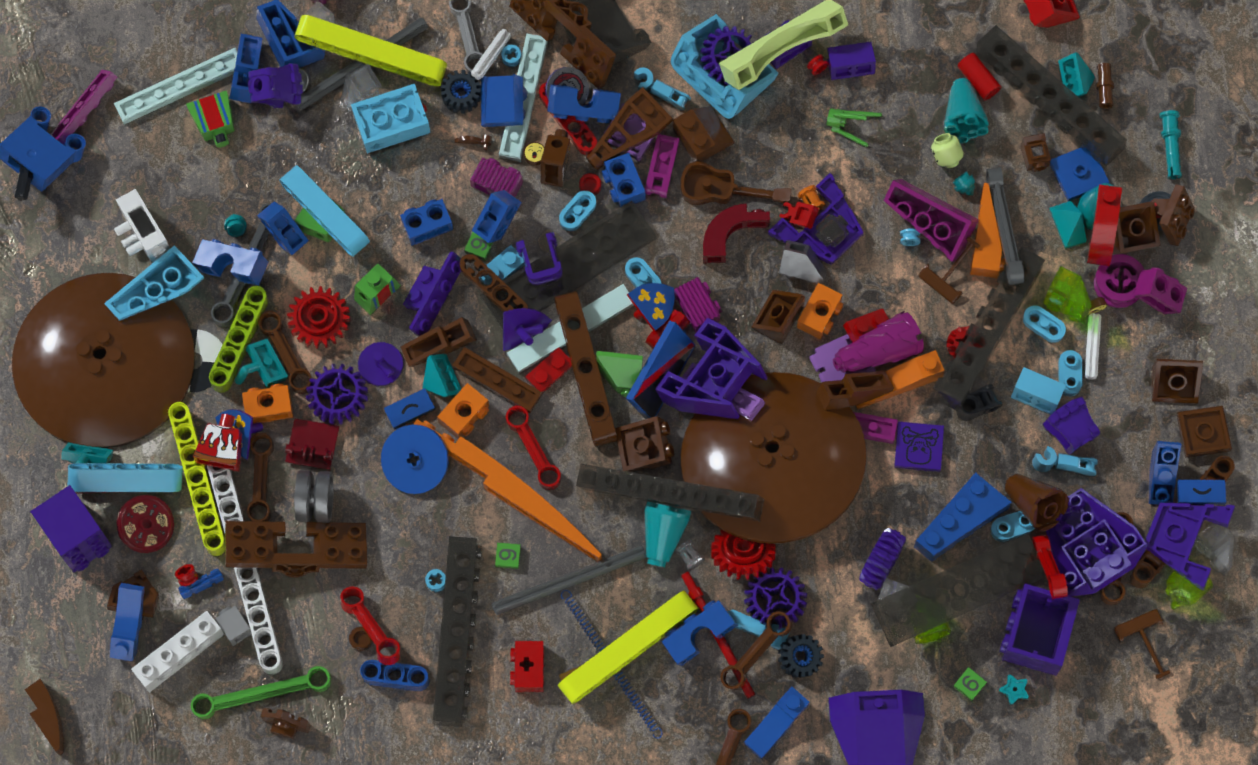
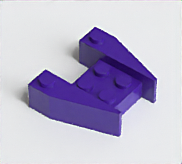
(714, 378)

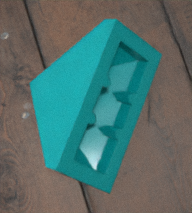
(1076, 74)
(1069, 224)
(440, 376)

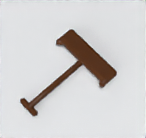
(938, 283)
(1138, 624)

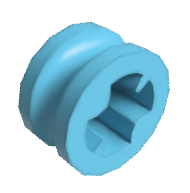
(508, 50)
(910, 237)
(434, 573)

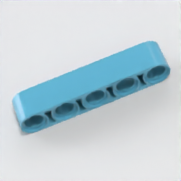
(324, 211)
(125, 477)

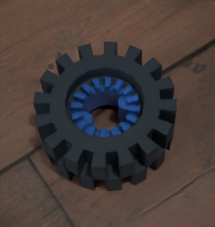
(452, 98)
(802, 667)

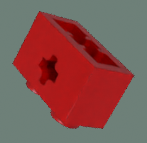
(534, 678)

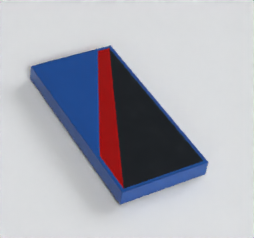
(668, 355)

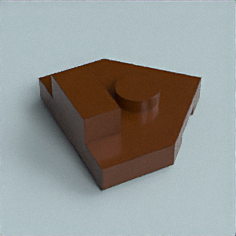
(150, 594)
(284, 723)

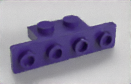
(431, 292)

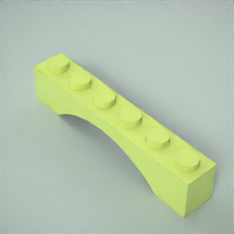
(815, 23)

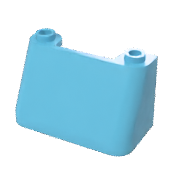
(687, 64)

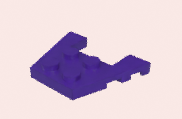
(829, 190)
(1176, 531)

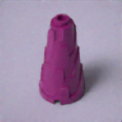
(888, 342)

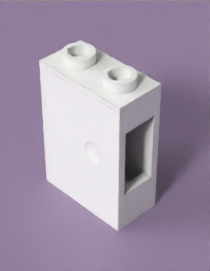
(146, 232)

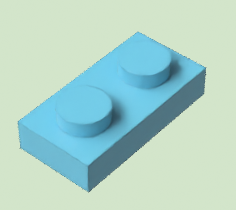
(504, 265)

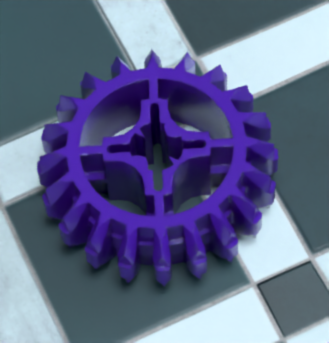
(728, 38)
(318, 389)
(882, 558)
(785, 580)

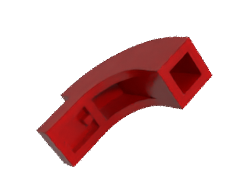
(1104, 225)

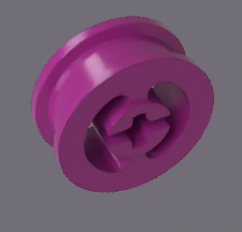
(1129, 278)

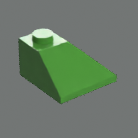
(619, 369)

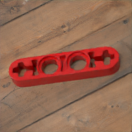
(564, 123)

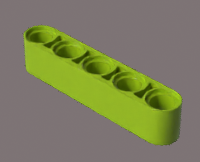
(234, 349)

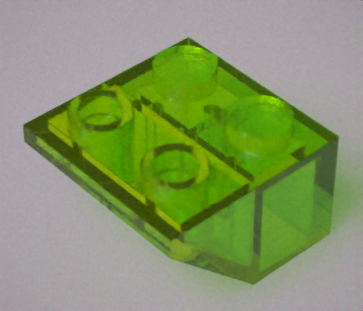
(1068, 296)

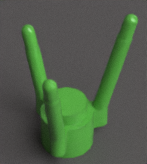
(838, 118)

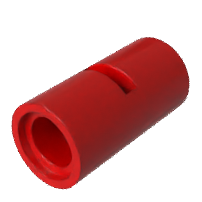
(979, 76)

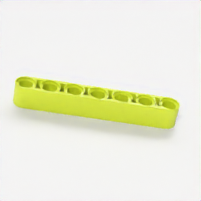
(370, 50)
(201, 488)
(627, 647)

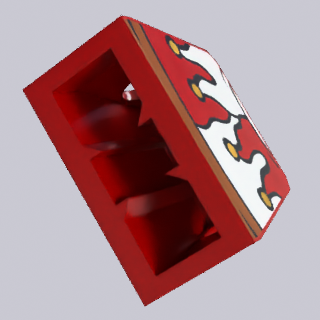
(220, 445)

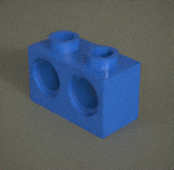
(629, 179)
(496, 216)
(429, 227)
(282, 228)

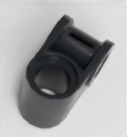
(982, 401)

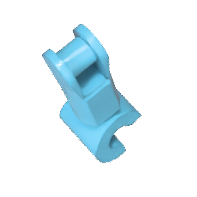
(661, 89)
(1064, 462)
(755, 628)

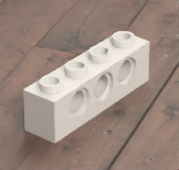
(178, 651)

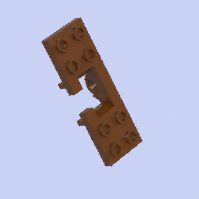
(589, 52)
(334, 546)

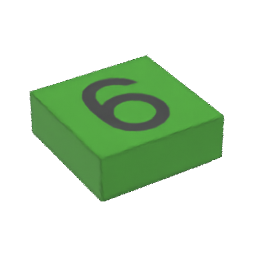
(478, 246)
(508, 555)
(970, 684)

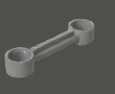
(467, 33)

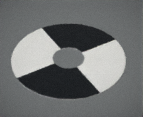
(208, 347)

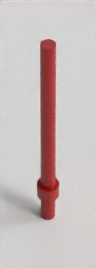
(696, 595)

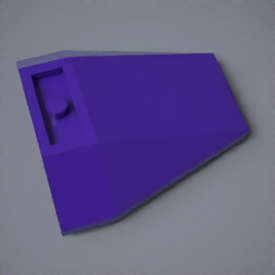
(1093, 544)
(878, 726)

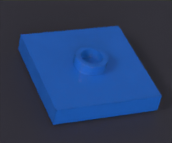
(1077, 173)

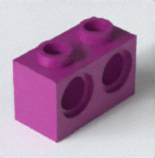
(1160, 291)

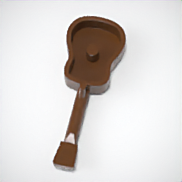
(707, 184)

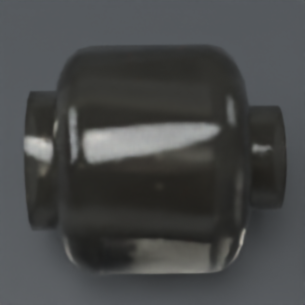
(832, 230)

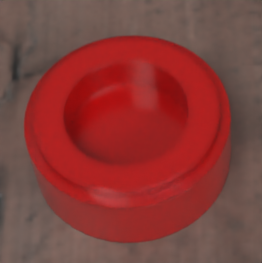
(591, 183)

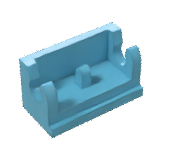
(1038, 391)

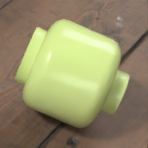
(947, 150)

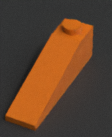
(987, 258)
(911, 375)

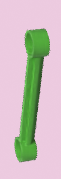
(261, 692)

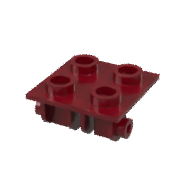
(312, 444)

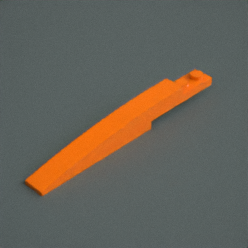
(515, 492)

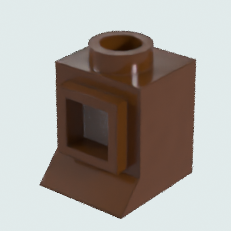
(1035, 152)

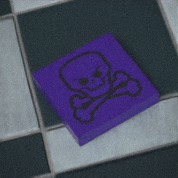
(919, 446)

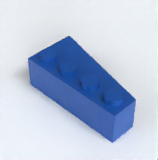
(968, 511)

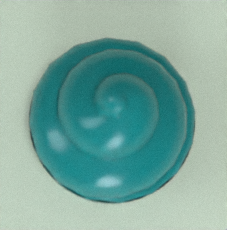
(965, 184)
(235, 225)

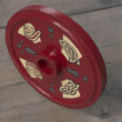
(145, 524)

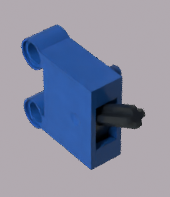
(37, 154)

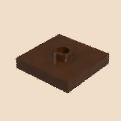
(1204, 431)

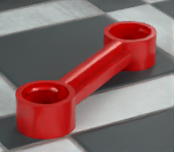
(533, 447)
(1056, 581)
(370, 625)

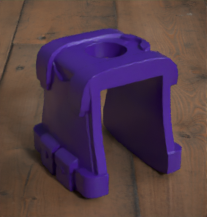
(276, 85)
(546, 275)
(1072, 425)

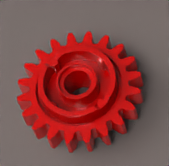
(322, 330)
(741, 555)

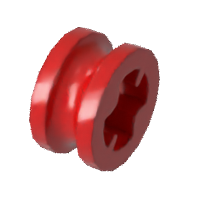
(817, 64)
(186, 575)

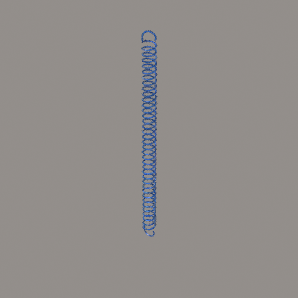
(617, 675)

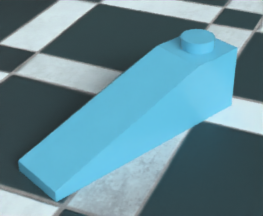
(160, 282)

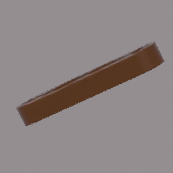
(496, 285)

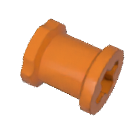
(810, 197)

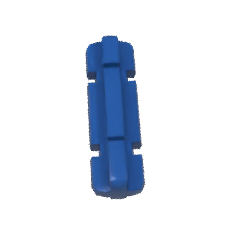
(202, 583)

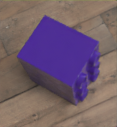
(71, 529)
(1039, 629)

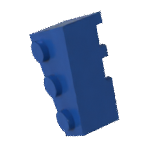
(279, 29)

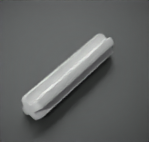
(491, 54)
(1092, 346)

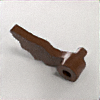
(486, 140)

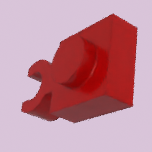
(800, 215)

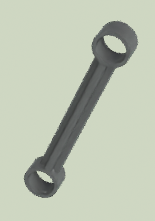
(1014, 267)
(236, 287)

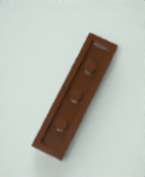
(497, 379)

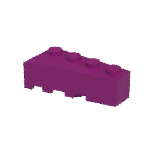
(934, 218)

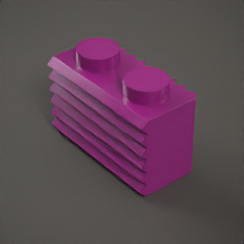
(492, 177)
(696, 302)

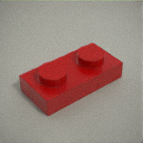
(864, 324)
(549, 370)

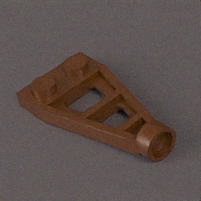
(648, 111)

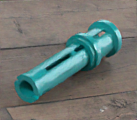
(1171, 134)

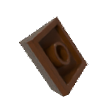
(779, 314)
(1176, 380)

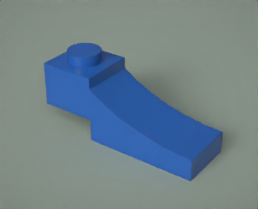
(246, 60)
(127, 622)
(777, 722)

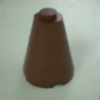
(1037, 500)

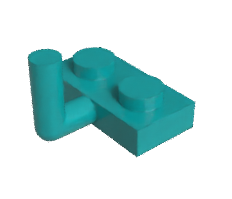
(265, 362)
(86, 454)

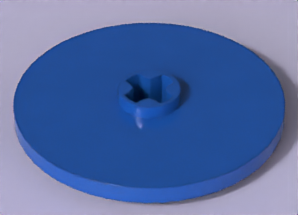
(422, 443)

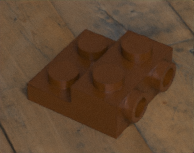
(644, 444)

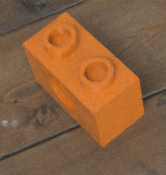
(821, 298)
(466, 399)
(280, 408)

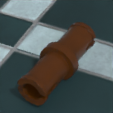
(1105, 86)

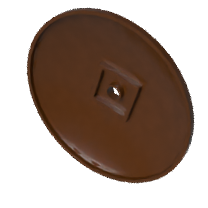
(107, 398)
(803, 482)

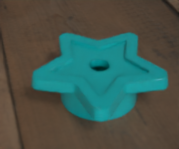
(1012, 695)

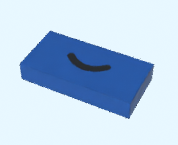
(409, 409)
(1201, 492)

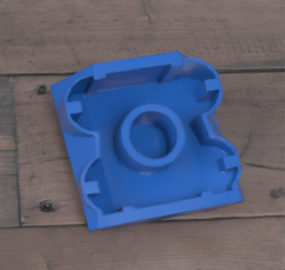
(502, 101)

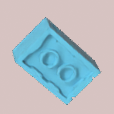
(391, 118)

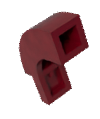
(725, 225)

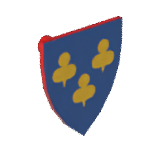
(653, 303)

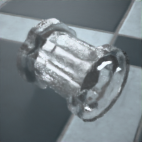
(696, 558)

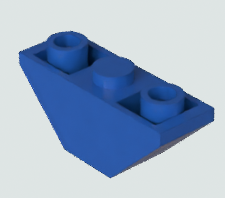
(1163, 472)

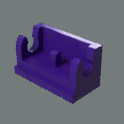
(851, 60)

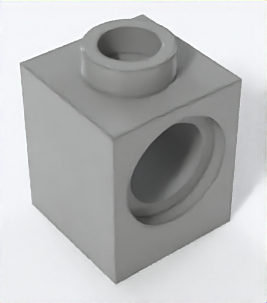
(233, 625)

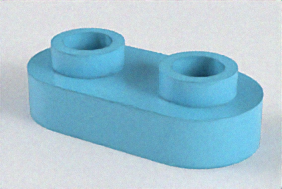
(577, 211)
(646, 273)
(1045, 322)
(1070, 372)
(1014, 526)

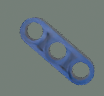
(404, 682)

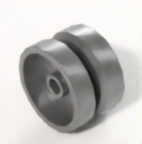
(313, 495)

